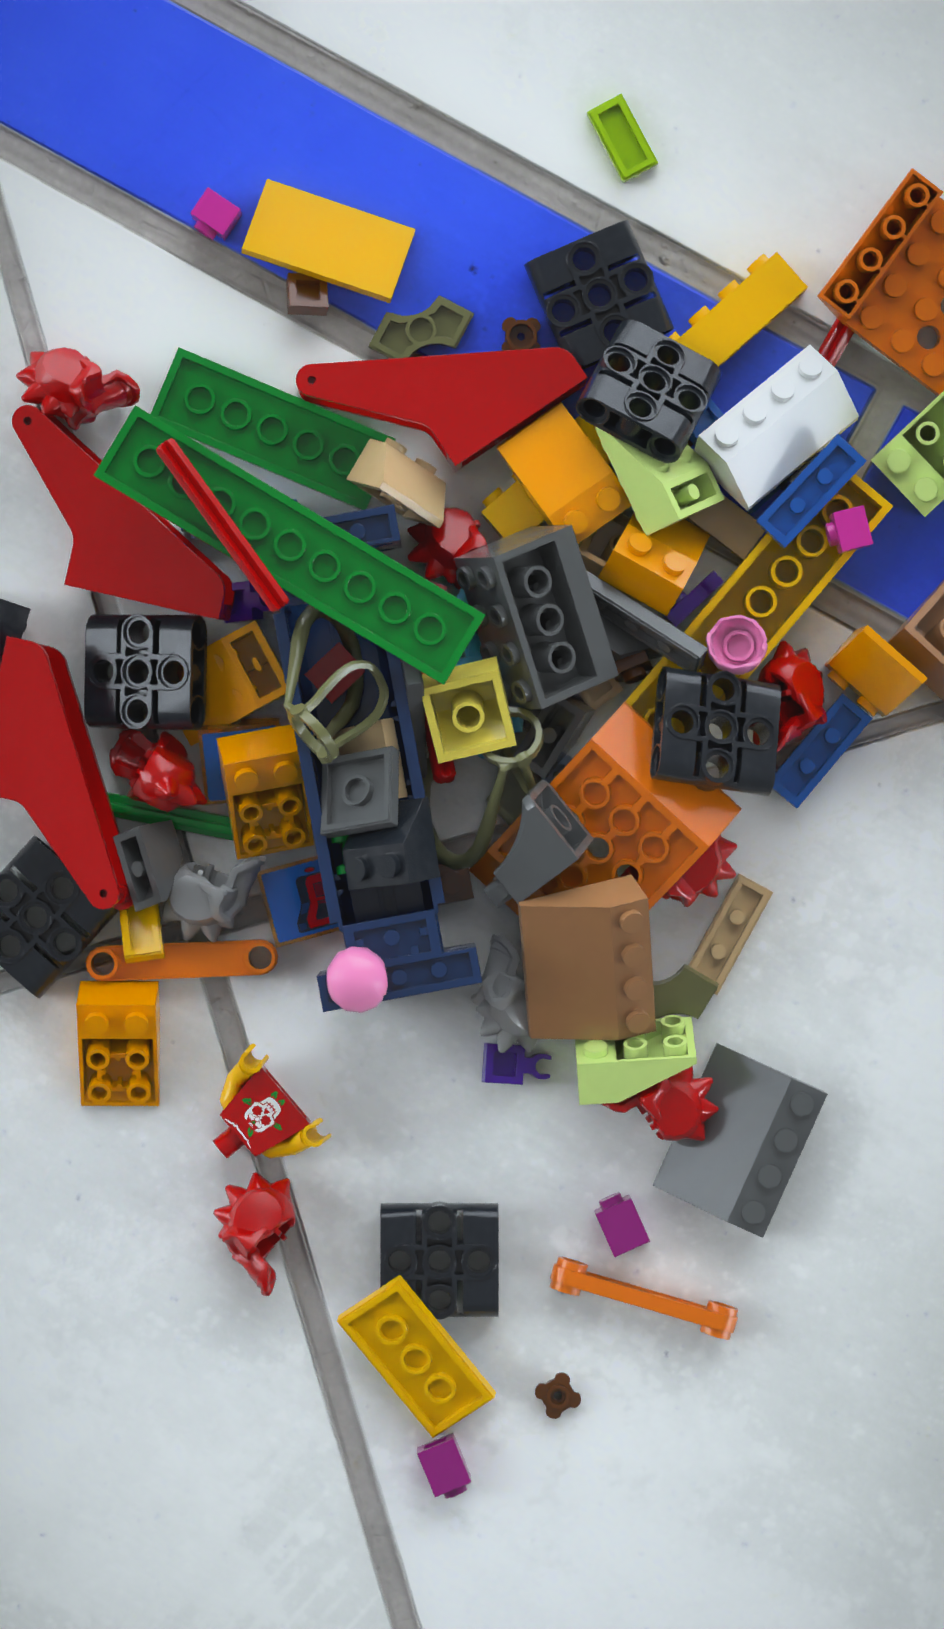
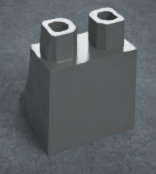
(545, 845)

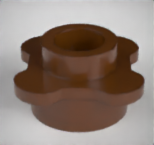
(514, 327)
(560, 1384)

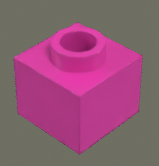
(215, 215)
(849, 529)

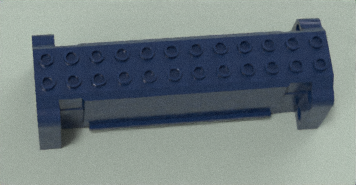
(392, 920)

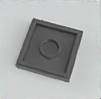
(360, 792)

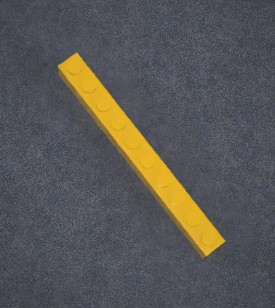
(714, 334)

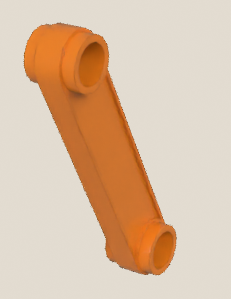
(186, 961)
(572, 1277)

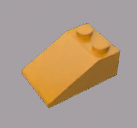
(564, 473)
(654, 565)
(873, 672)

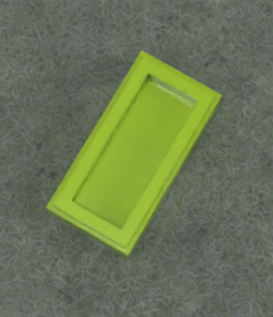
(622, 138)

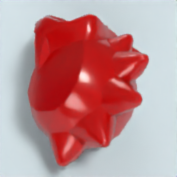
(74, 386)
(441, 545)
(800, 692)
(156, 771)
(702, 875)
(674, 1106)
(255, 1224)

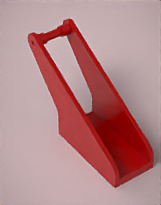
(455, 398)
(117, 541)
(55, 771)

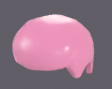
(736, 644)
(357, 979)

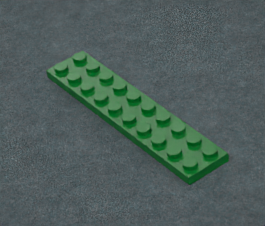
(299, 549)

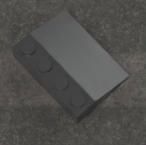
(747, 1143)

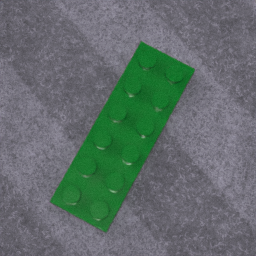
(264, 426)

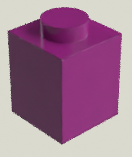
(621, 1223)
(444, 1466)

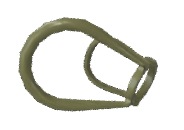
(325, 747)
(520, 768)

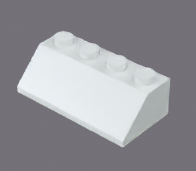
(777, 427)

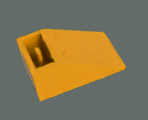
(239, 677)
(265, 792)
(119, 1043)

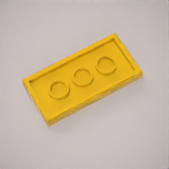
(328, 241)
(416, 1356)

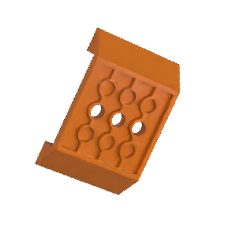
(896, 281)
(644, 820)

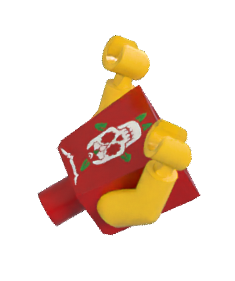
(262, 1114)

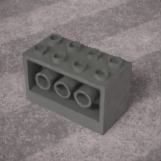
(537, 615)

